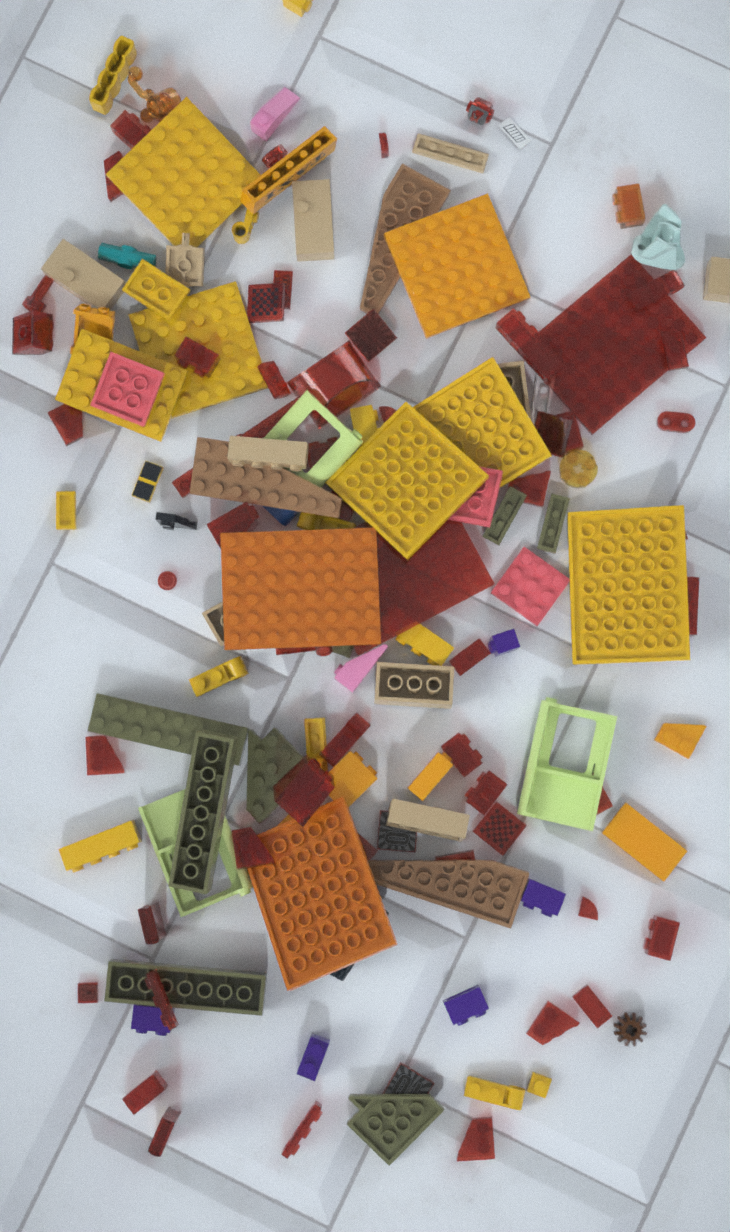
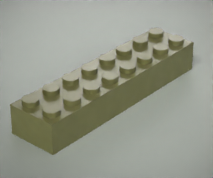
(157, 725)
(203, 811)
(188, 986)

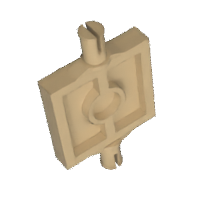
(185, 263)

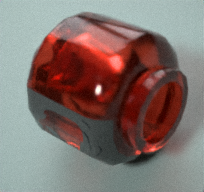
(480, 111)

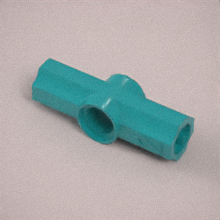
(124, 256)

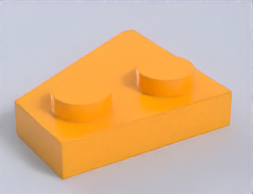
(680, 737)

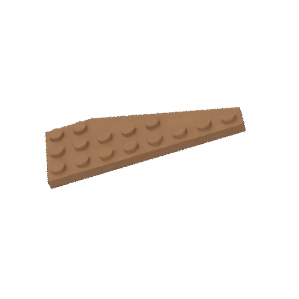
(405, 201)
(264, 486)
(467, 886)

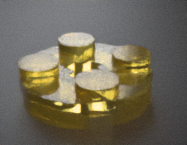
(587, 463)

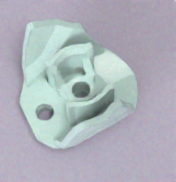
(660, 241)

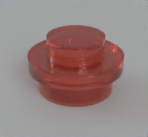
(167, 580)

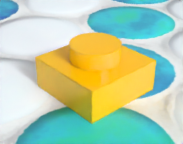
(539, 1084)

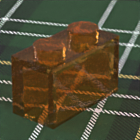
(629, 206)

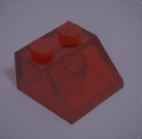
(32, 333)

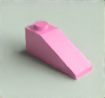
(273, 113)
(356, 669)

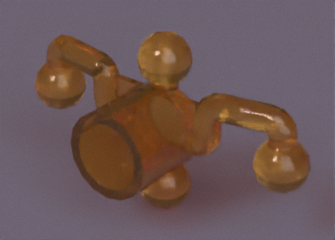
(158, 104)

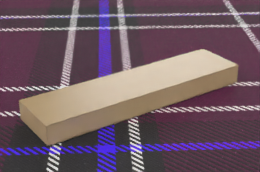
(450, 153)

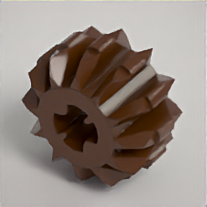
(635, 1023)

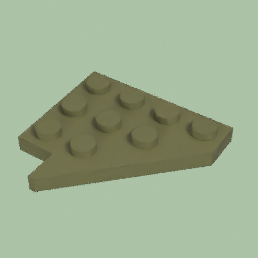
(266, 764)
(392, 1120)

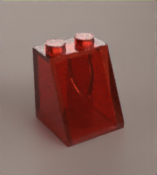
(237, 520)
(303, 789)

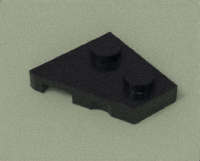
(170, 521)

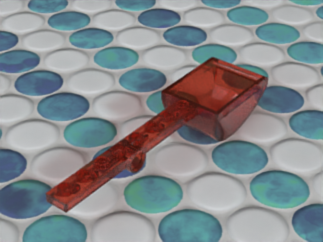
(335, 380)

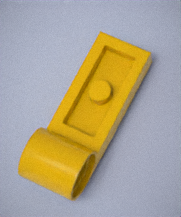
(247, 226)
(318, 522)
(218, 676)
(316, 739)
(494, 1093)

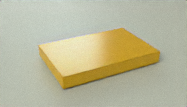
(156, 290)

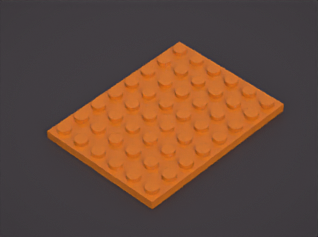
(300, 588)
(320, 896)

